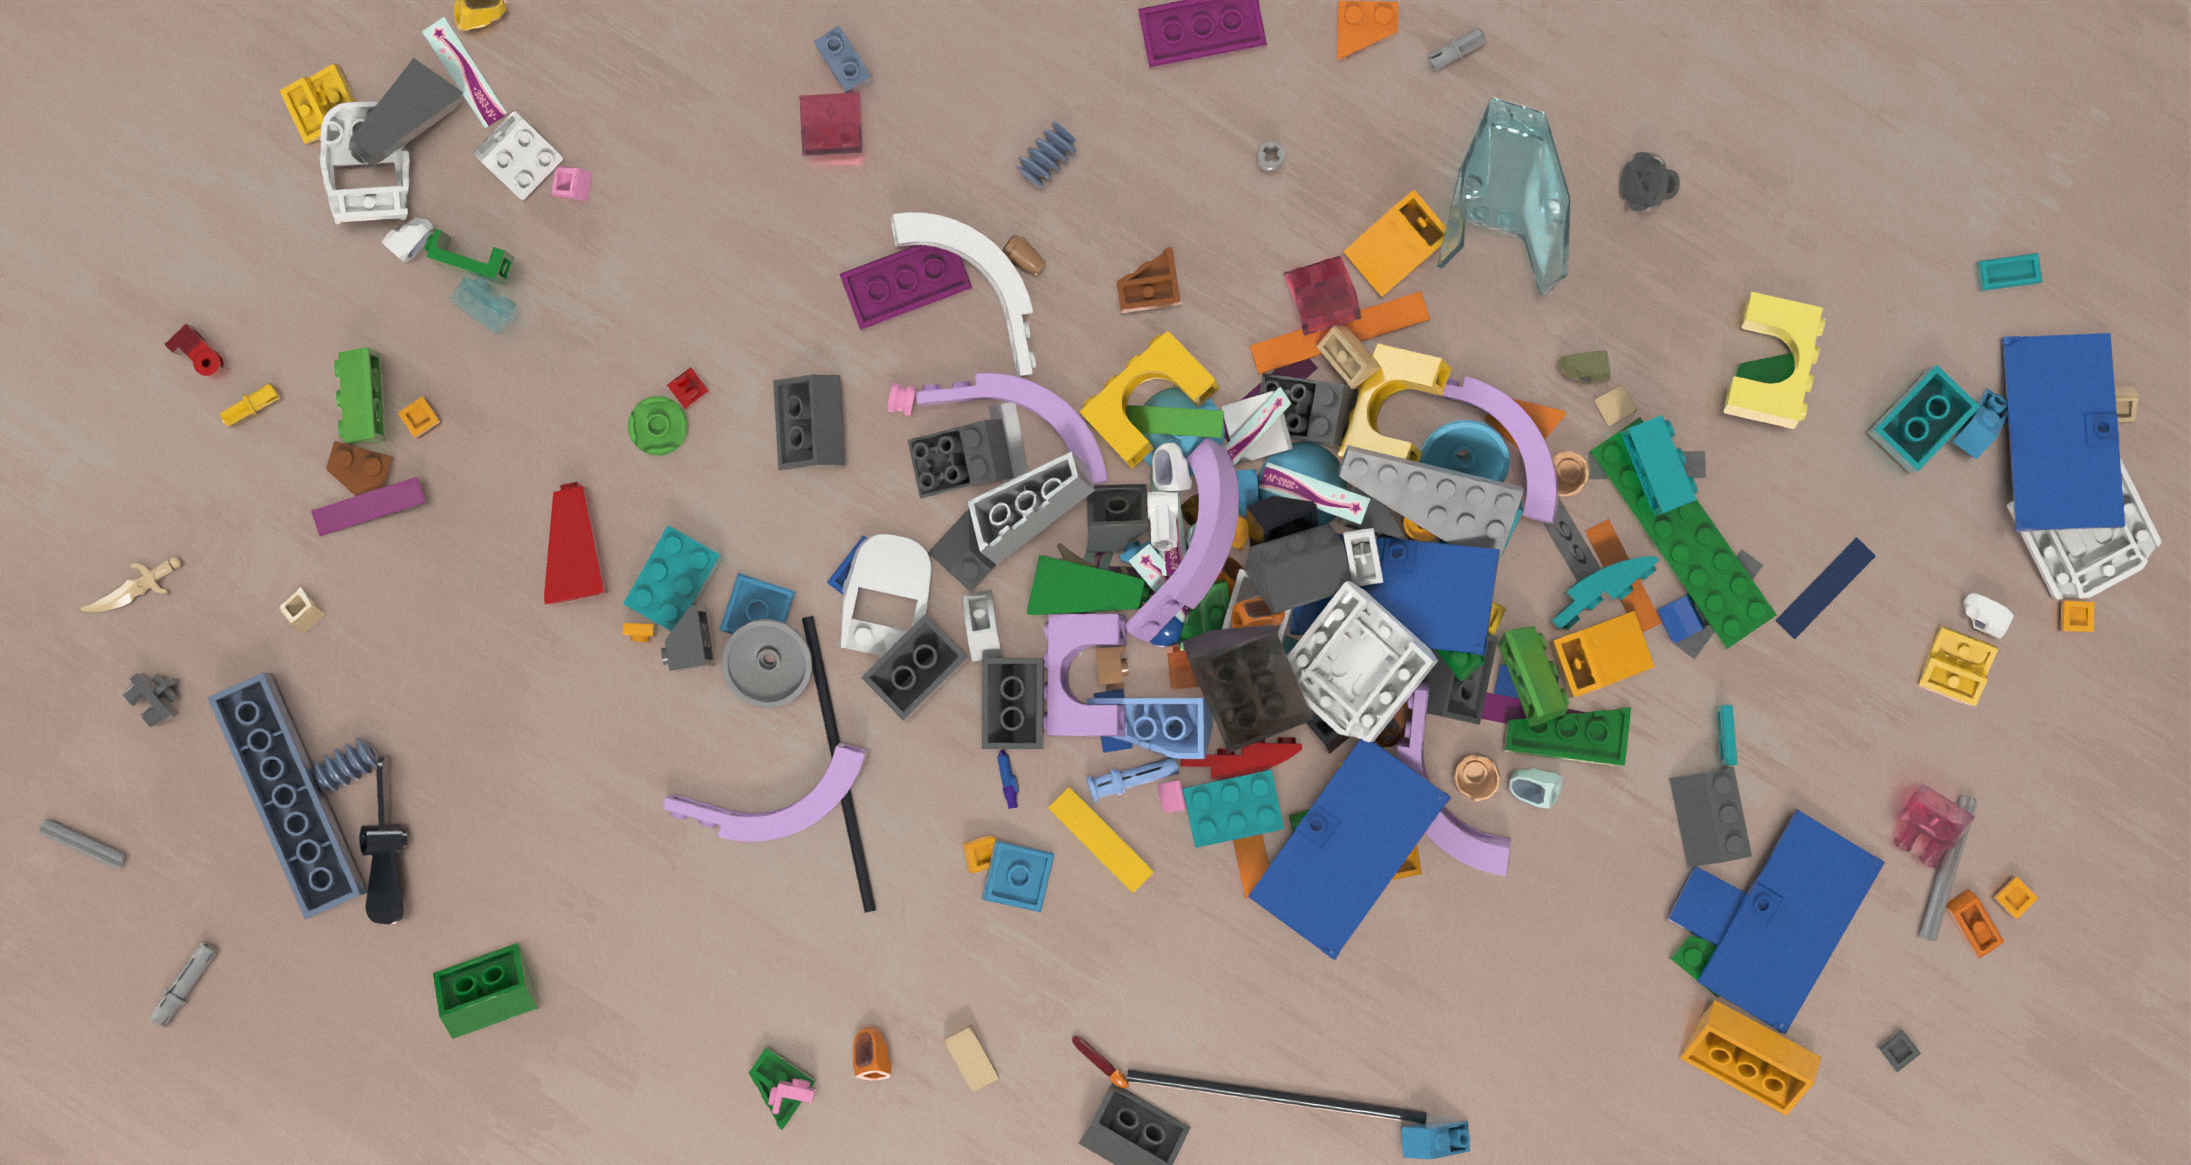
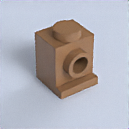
(1111, 667)

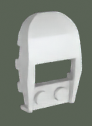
(359, 203)
(891, 567)

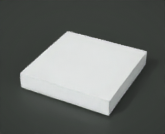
(1273, 441)

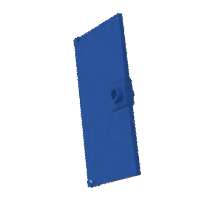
(2063, 432)
(1432, 589)
(1349, 847)
(1790, 921)

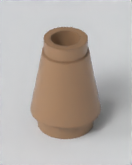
(1023, 255)

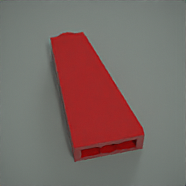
(573, 550)

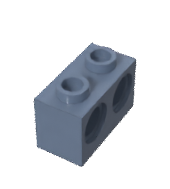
(843, 61)

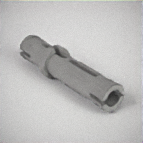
(180, 988)

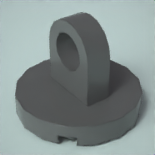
(1648, 182)

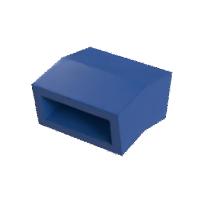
(1680, 618)

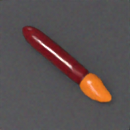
(1100, 1062)

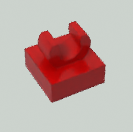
(688, 388)

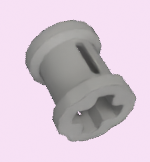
(1269, 146)

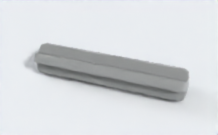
(82, 844)

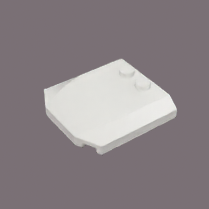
(2091, 560)
(1358, 664)

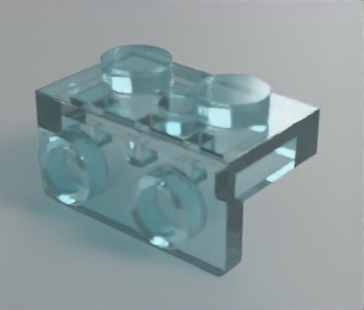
(480, 304)

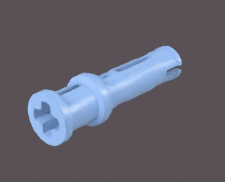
(1118, 781)

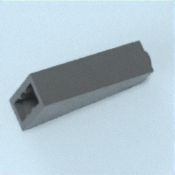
(406, 110)

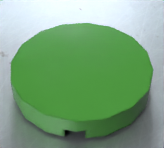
(658, 426)

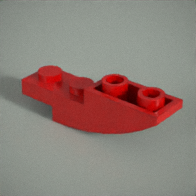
(1253, 758)

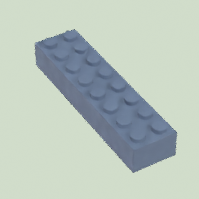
(287, 795)

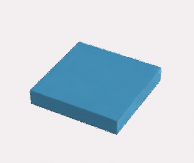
(755, 600)
(1017, 876)

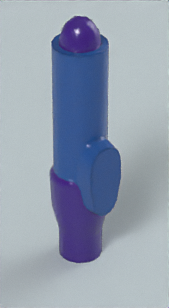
(1009, 781)

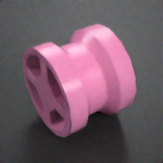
(902, 399)

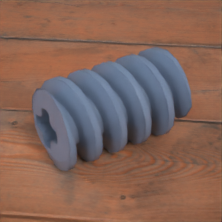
(1046, 155)
(345, 766)

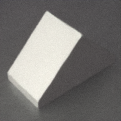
(1363, 557)

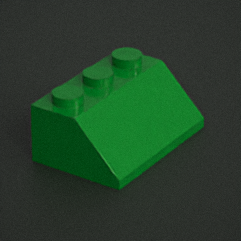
(484, 991)

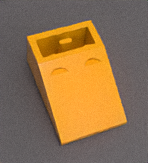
(1397, 243)
(1602, 654)

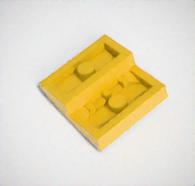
(314, 97)
(1958, 665)

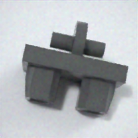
(143, 688)

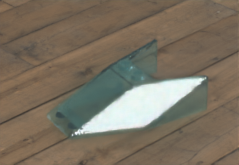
(1514, 187)

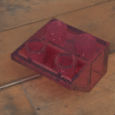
(831, 124)
(1322, 295)

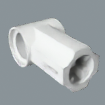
(1162, 514)

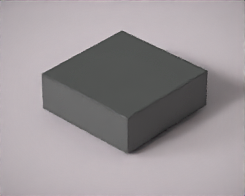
(1898, 1050)

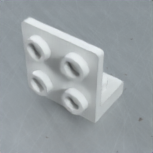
(518, 155)

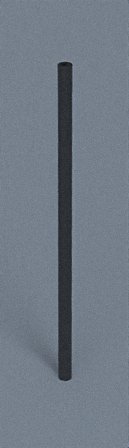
(833, 741)
(1276, 1096)

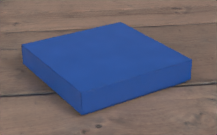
(1706, 905)

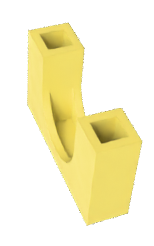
(1798, 328)

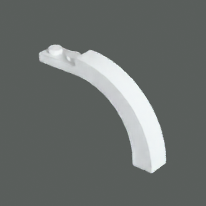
(983, 254)

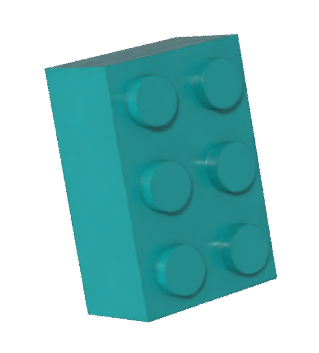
(1923, 419)
(1659, 465)
(672, 578)
(1233, 808)

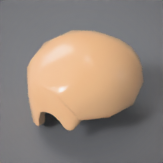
(1571, 472)
(1477, 776)

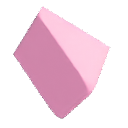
(571, 183)
(1171, 796)

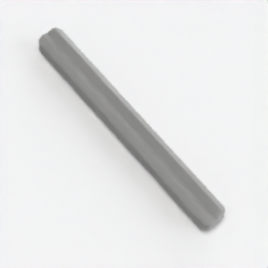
(1945, 880)

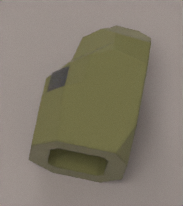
(1586, 367)

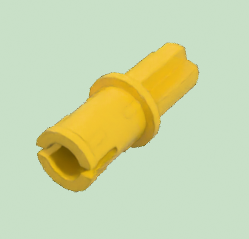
(249, 404)

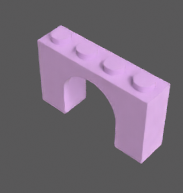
(1066, 639)

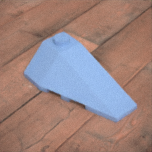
(1166, 725)

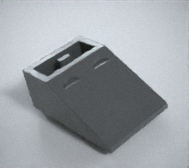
(1317, 408)
(960, 458)

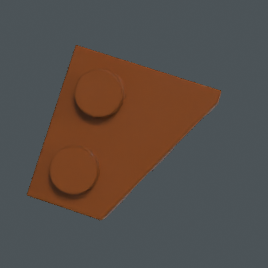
(1150, 286)
(359, 468)

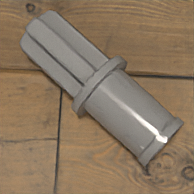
(1456, 49)

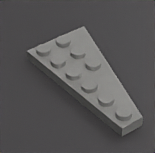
(1441, 500)

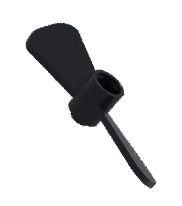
(383, 842)

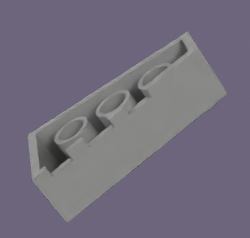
(1027, 505)

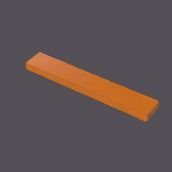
(1373, 323)

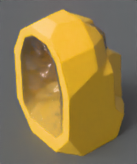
(477, 13)

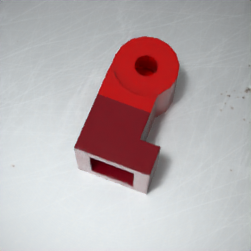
(193, 344)

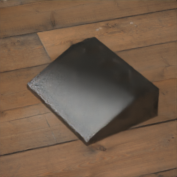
(1247, 683)

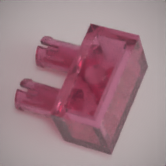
(1936, 818)

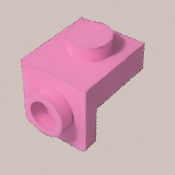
(797, 1090)

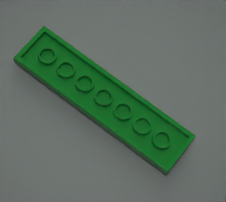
(1691, 550)

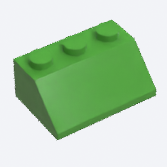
(360, 396)
(1533, 675)

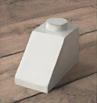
(981, 625)

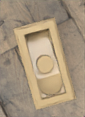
(971, 1058)

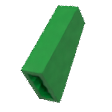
(1075, 588)

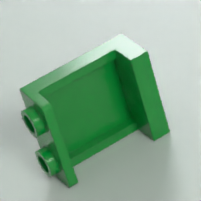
(495, 271)

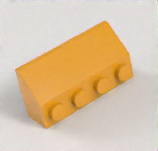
(1751, 1058)

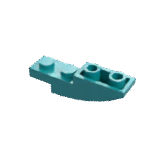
(1613, 580)

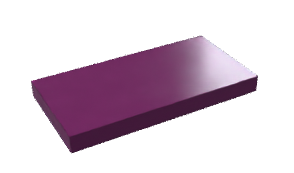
(1200, 30)
(903, 283)

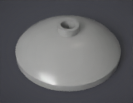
(761, 681)

